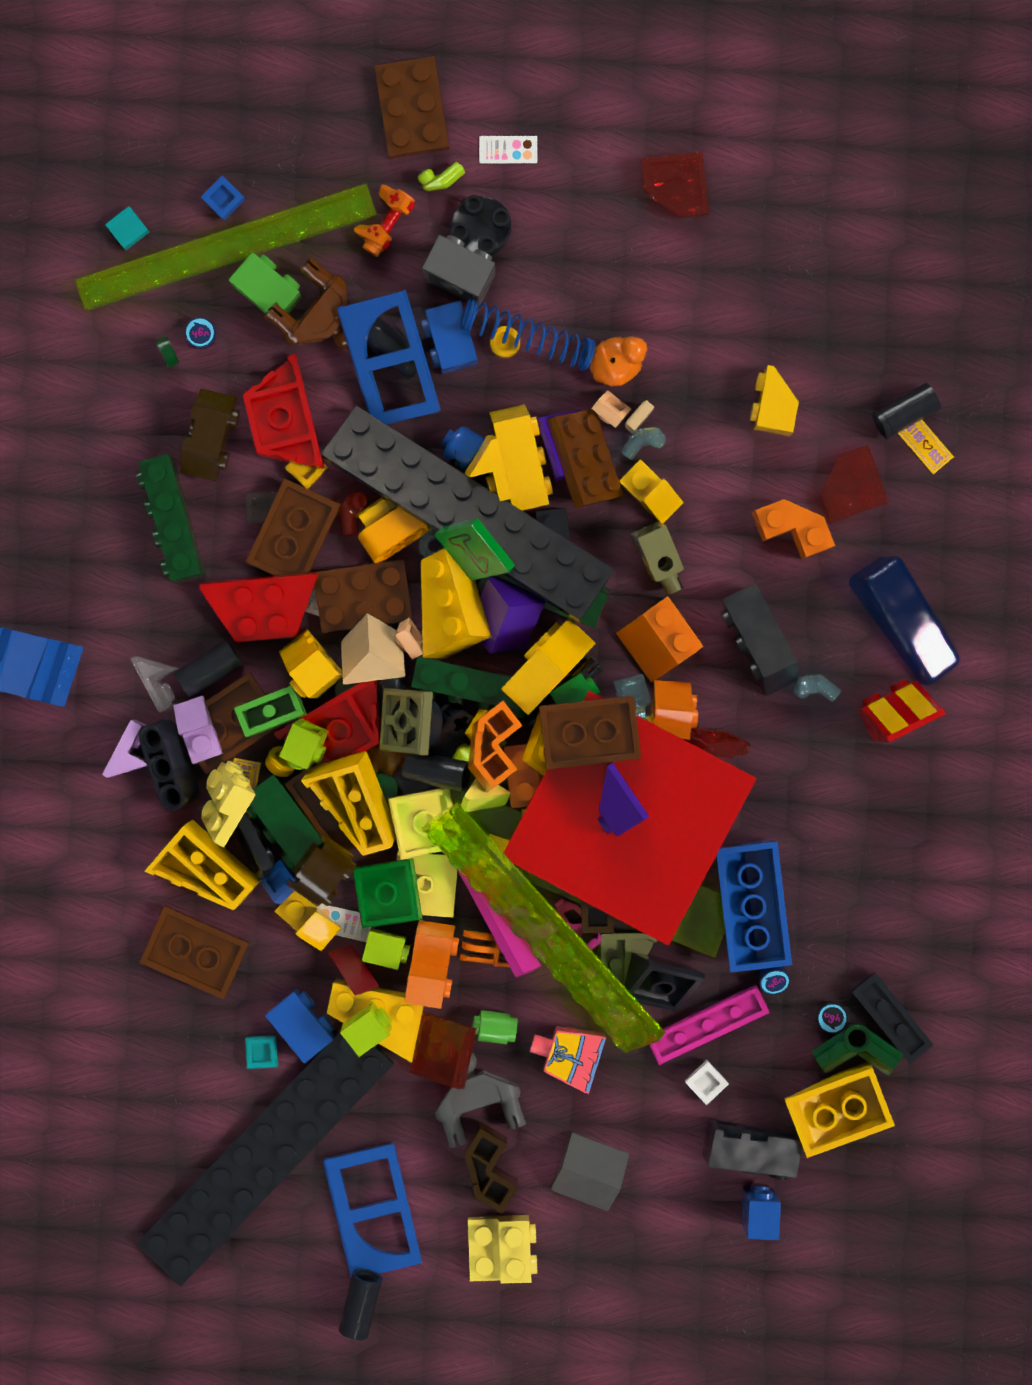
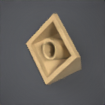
(371, 652)

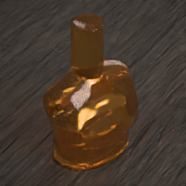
(386, 761)

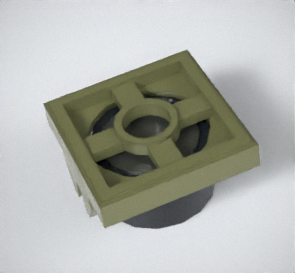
(409, 721)

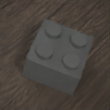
(459, 269)

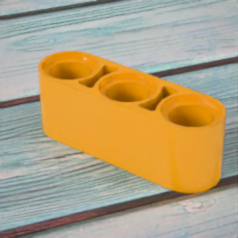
(391, 534)

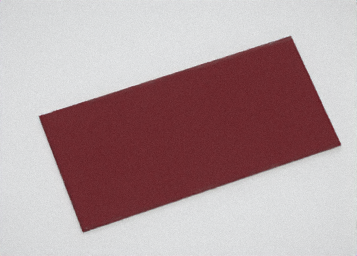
(353, 970)

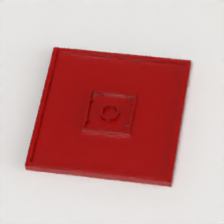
(657, 865)

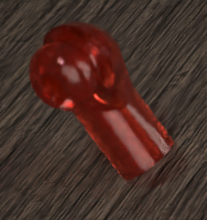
(348, 512)

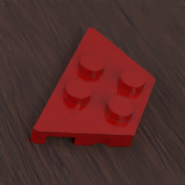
(282, 417)
(261, 605)
(349, 718)

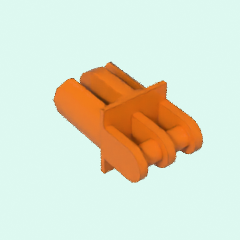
(491, 948)

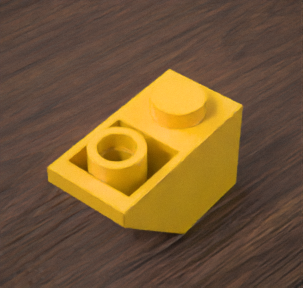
(776, 404)

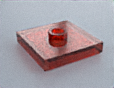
(443, 1050)

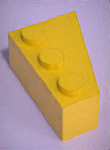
(521, 456)
(450, 608)
(547, 664)
(309, 666)
(355, 799)
(204, 867)
(404, 1016)

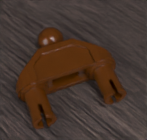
(321, 317)

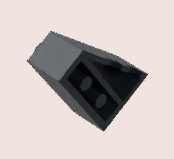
(760, 639)
(752, 1149)

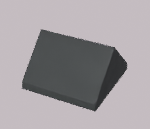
(590, 1171)

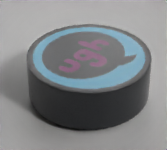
(831, 1017)

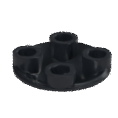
(481, 224)

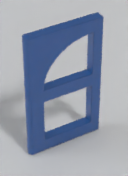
(356, 325)
(357, 1251)

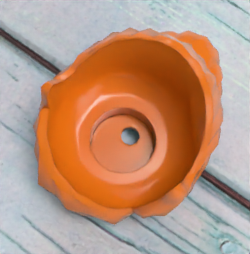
(628, 357)

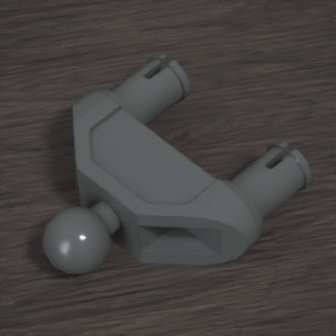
(480, 1090)

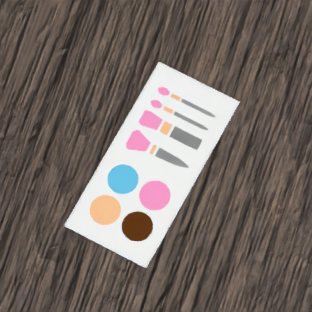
(508, 149)
(348, 921)

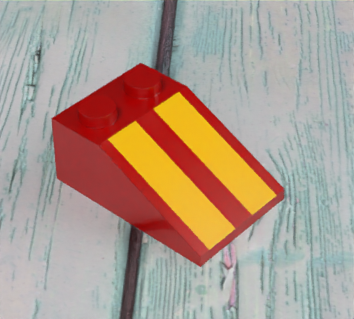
(898, 711)

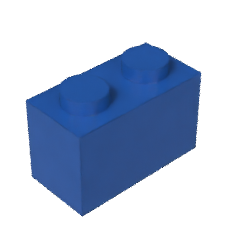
(452, 344)
(301, 1025)
(760, 1212)

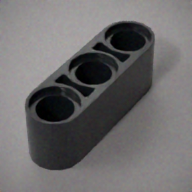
(173, 783)

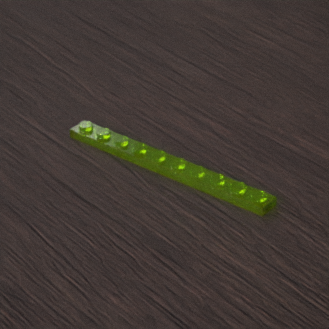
(225, 247)

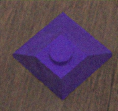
(618, 804)

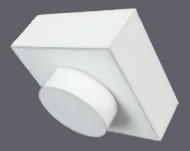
(706, 1082)

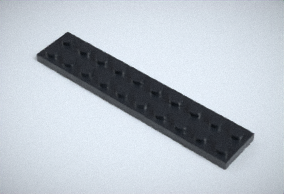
(444, 496)
(262, 1157)

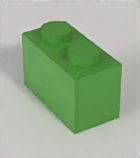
(265, 286)
(270, 711)

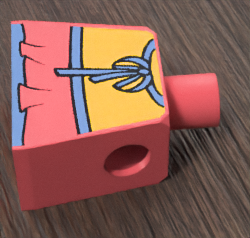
(571, 1055)

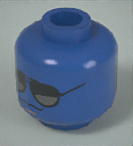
(461, 447)

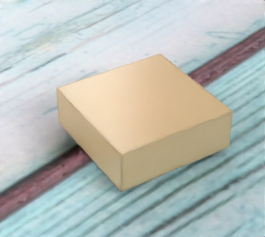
(639, 416)

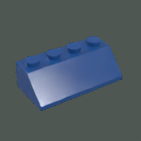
(753, 906)

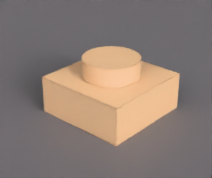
(611, 409)
(409, 638)

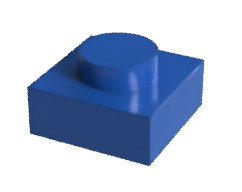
(223, 198)
(276, 883)

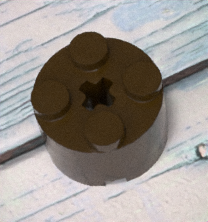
(321, 871)

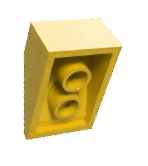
(839, 1110)

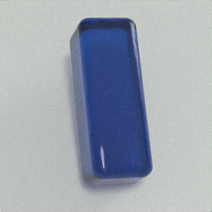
(905, 618)

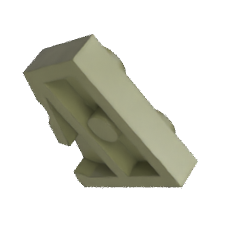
(617, 949)

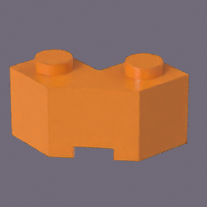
(807, 528)
(486, 758)
(430, 964)

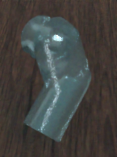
(643, 437)
(814, 684)

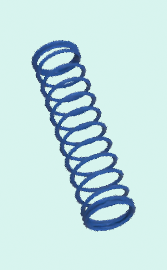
(471, 311)

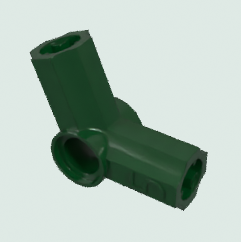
(874, 1050)

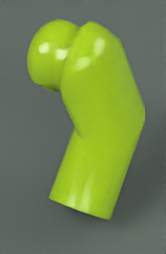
(443, 180)

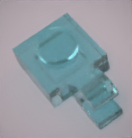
(635, 687)

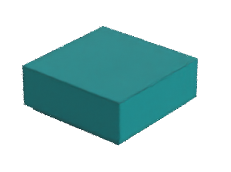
(127, 228)
(261, 1052)

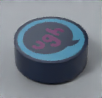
(200, 333)
(774, 980)

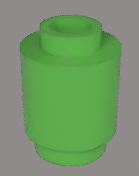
(495, 1027)

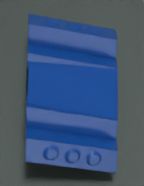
(37, 666)

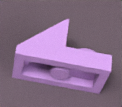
(197, 729)
(123, 758)

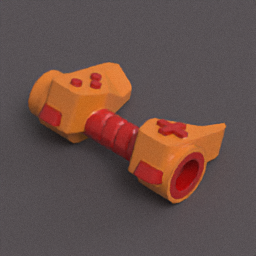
(377, 236)

